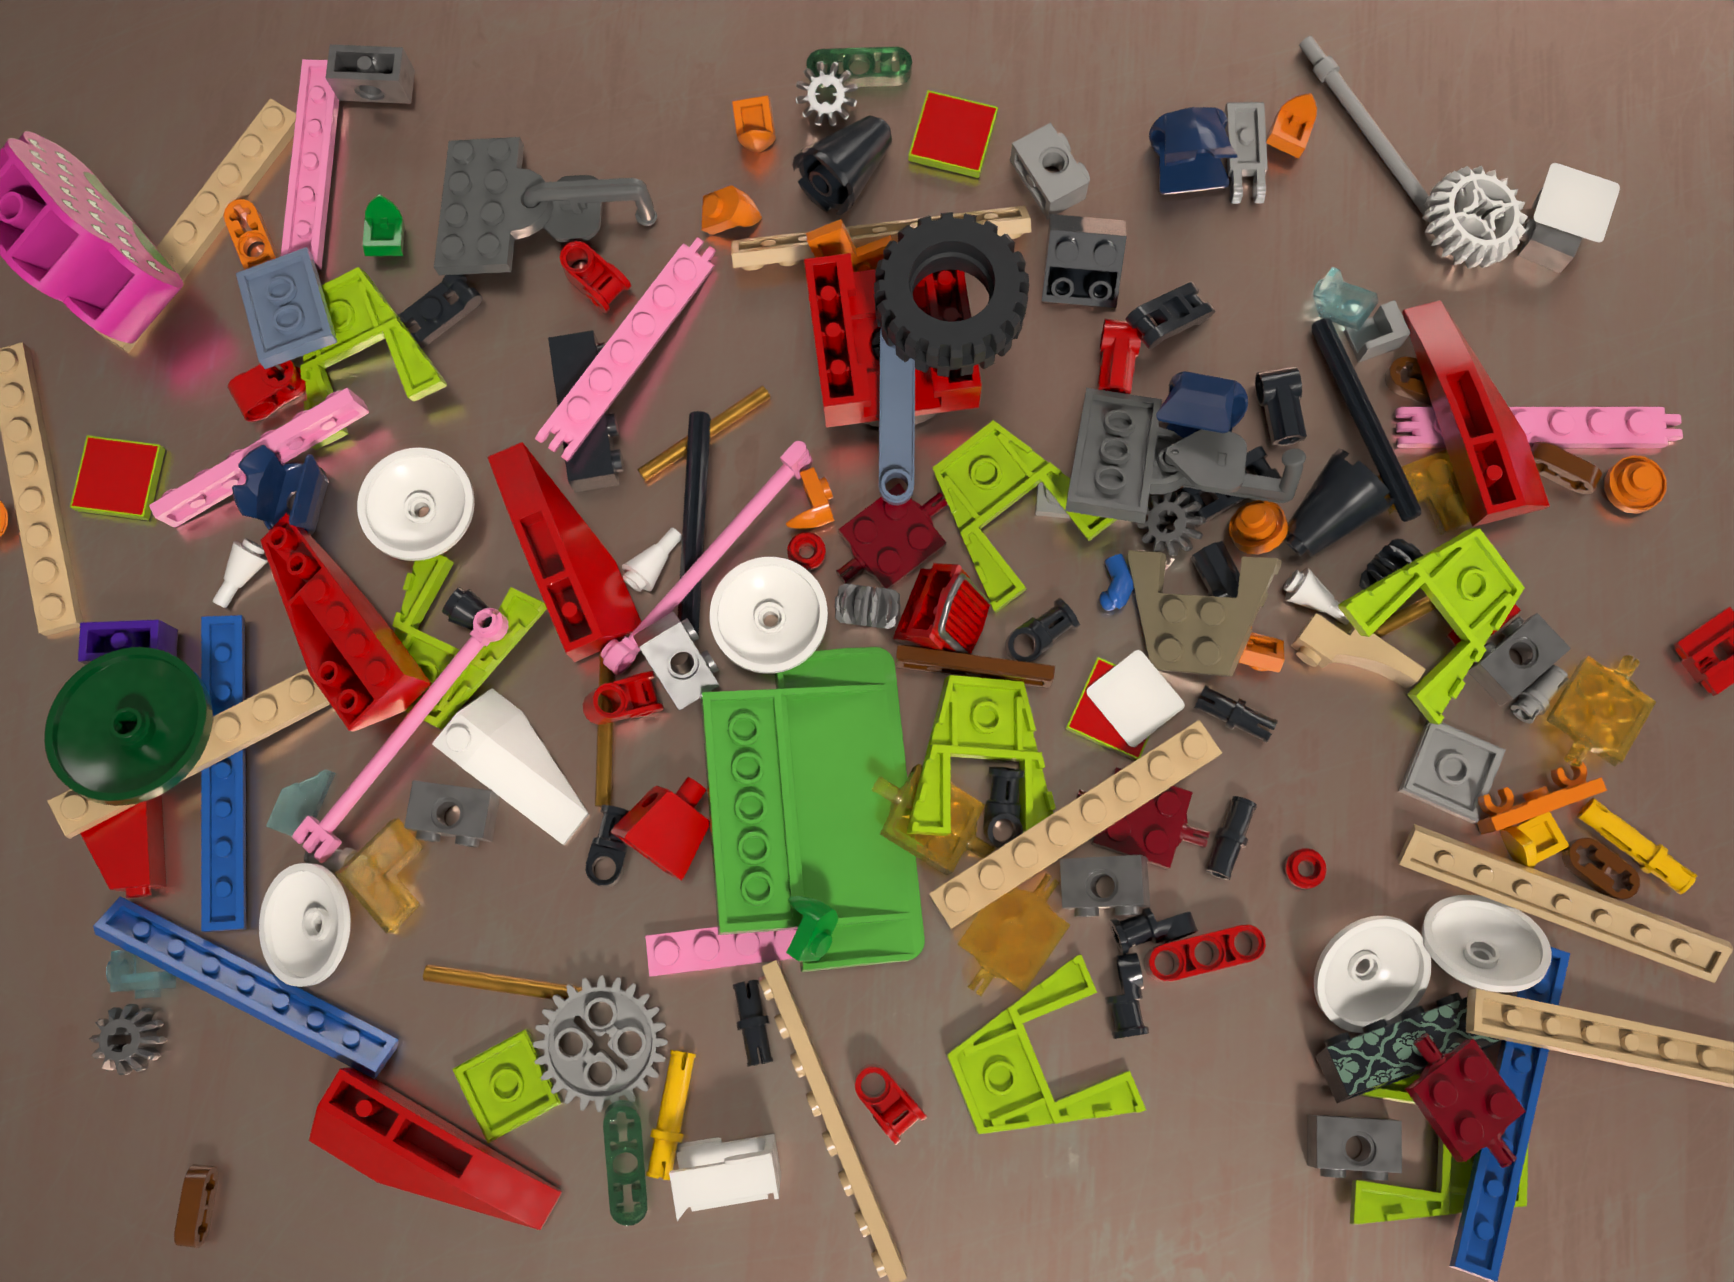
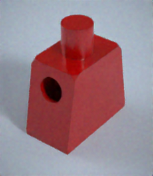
(666, 827)

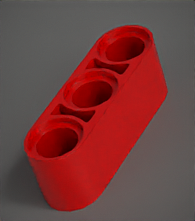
(1223, 949)

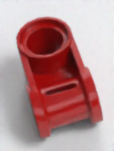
(597, 279)
(265, 390)
(629, 697)
(889, 1103)

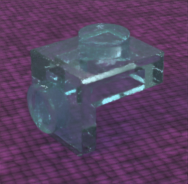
(1343, 301)
(123, 977)

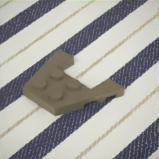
(1195, 630)

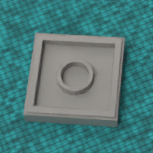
(1451, 770)

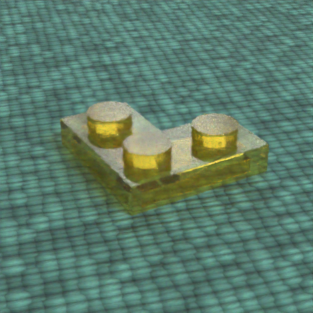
(1437, 485)
(373, 878)

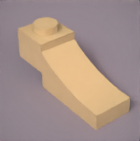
(1325, 643)

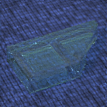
(300, 801)

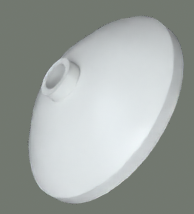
(404, 485)
(763, 589)
(304, 924)
(1486, 943)
(1386, 981)

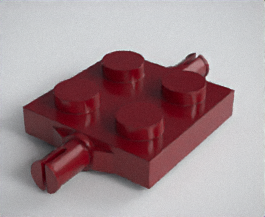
(891, 538)
(1153, 828)
(1465, 1100)

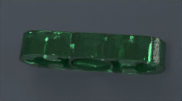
(870, 55)
(616, 1193)

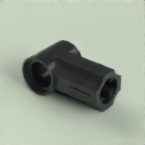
(1281, 396)
(1217, 570)

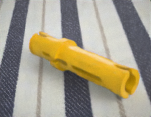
(1650, 856)
(670, 1116)

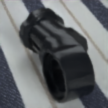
(1039, 630)
(1003, 803)
(607, 846)
(1146, 928)
(1127, 1006)

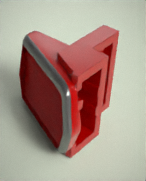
(943, 611)

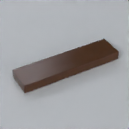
(974, 666)

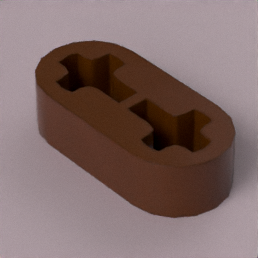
(1415, 387)
(1565, 468)
(1605, 861)
(196, 1206)

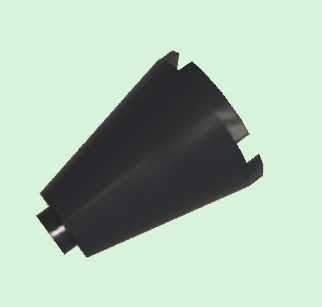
(842, 163)
(1336, 505)

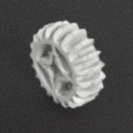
(1480, 209)

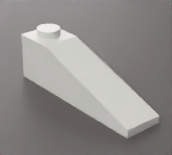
(507, 756)

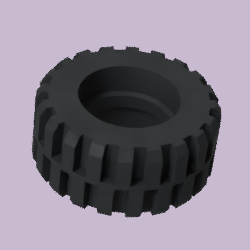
(951, 246)

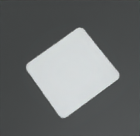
(1576, 202)
(1135, 698)

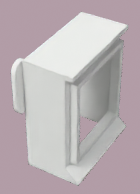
(725, 1173)

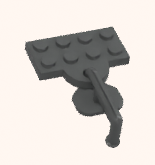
(495, 201)
(1128, 456)

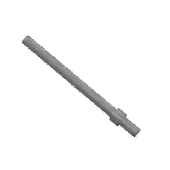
(1327, 71)

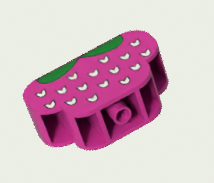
(78, 241)

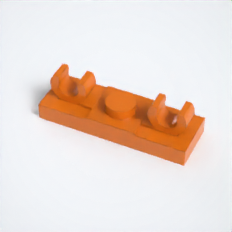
(1538, 800)

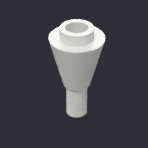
(242, 565)
(646, 567)
(1308, 591)

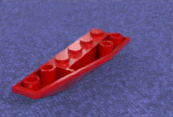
(1476, 424)
(565, 557)
(340, 633)
(422, 1153)

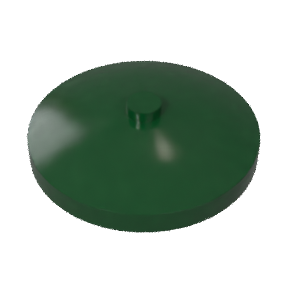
(128, 726)

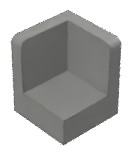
(1379, 333)

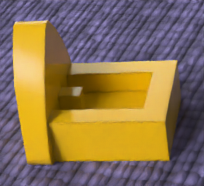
(1534, 840)

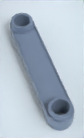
(896, 422)

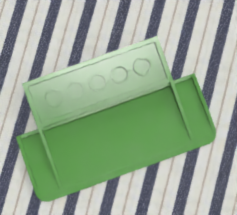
(799, 808)

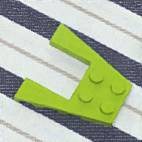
(360, 320)
(984, 481)
(1469, 589)
(435, 655)
(979, 722)
(1004, 1079)
(1384, 1202)

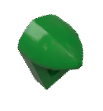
(383, 228)
(815, 930)

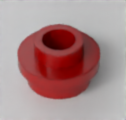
(807, 539)
(1317, 865)

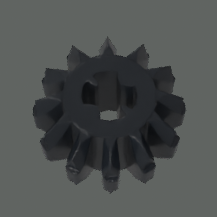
(1388, 560)

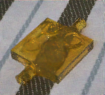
(1601, 711)
(935, 850)
(1014, 936)

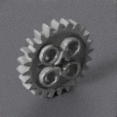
(573, 1070)

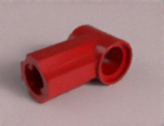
(1119, 349)

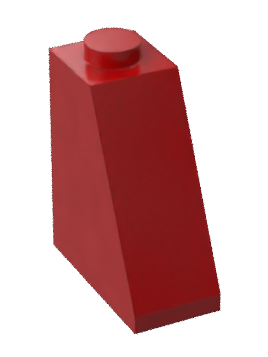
(131, 849)

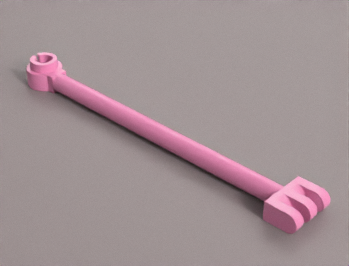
(620, 655)
(319, 835)

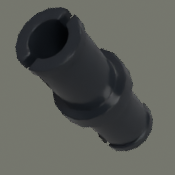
(1236, 714)
(1231, 838)
(752, 1023)

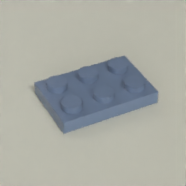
(286, 308)

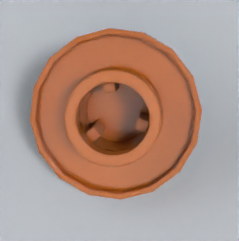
(1635, 484)
(1258, 527)

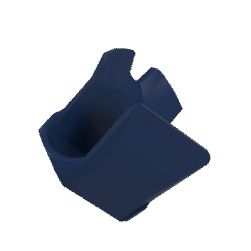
(1191, 149)
(1202, 403)
(272, 484)

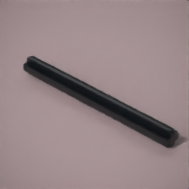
(1366, 419)
(694, 510)

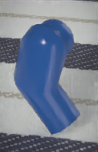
(1120, 586)

